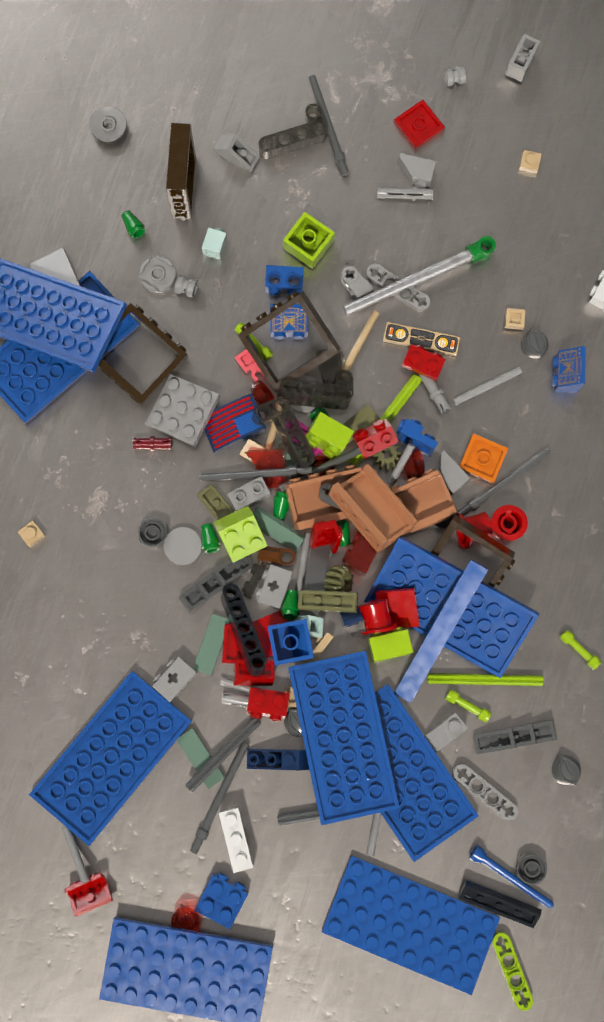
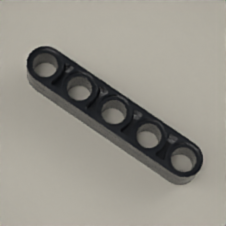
(243, 638)

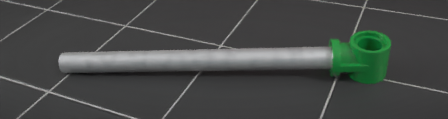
(472, 253)

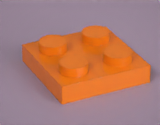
(483, 458)

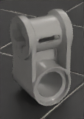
(357, 286)

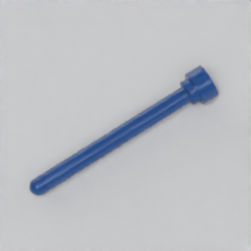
(479, 855)

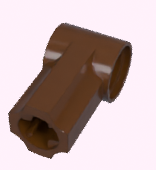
(274, 556)

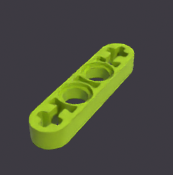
(514, 969)

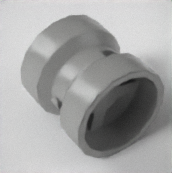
(457, 75)
(186, 286)

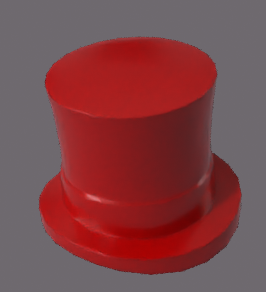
(481, 522)
(509, 523)
(376, 617)

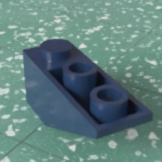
(277, 759)

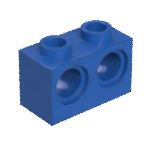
(284, 275)

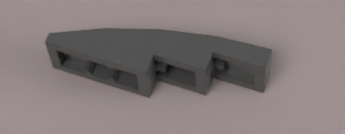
(316, 572)
(214, 583)
(515, 737)

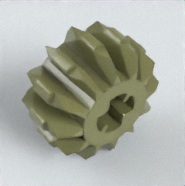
(394, 454)
(339, 579)

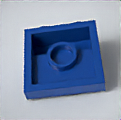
(410, 432)
(222, 900)

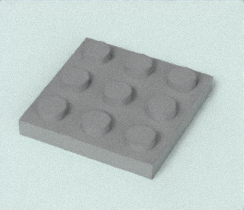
(182, 410)

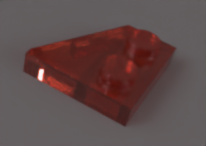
(269, 459)

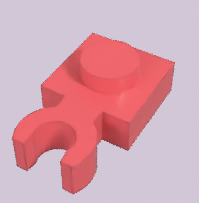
(248, 364)

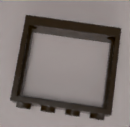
(181, 170)
(150, 323)
(333, 347)
(483, 539)

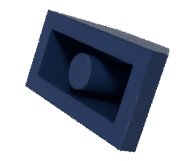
(350, 619)

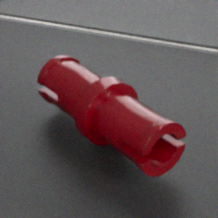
(152, 443)

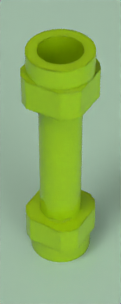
(265, 351)
(568, 638)
(453, 697)

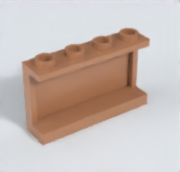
(427, 499)
(304, 501)
(373, 508)

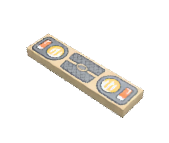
(428, 339)

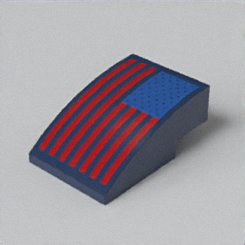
(232, 423)

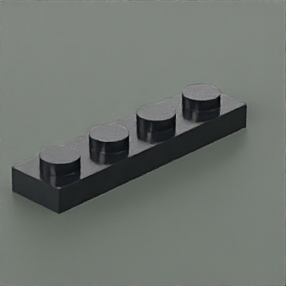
(500, 904)

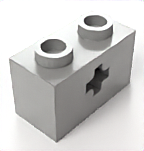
(522, 57)
(249, 494)
(275, 598)
(171, 690)

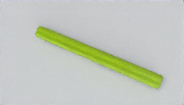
(394, 408)
(485, 679)

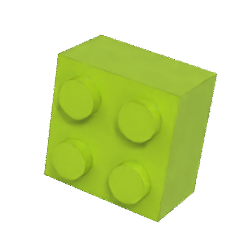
(308, 240)
(328, 435)
(240, 534)
(390, 645)

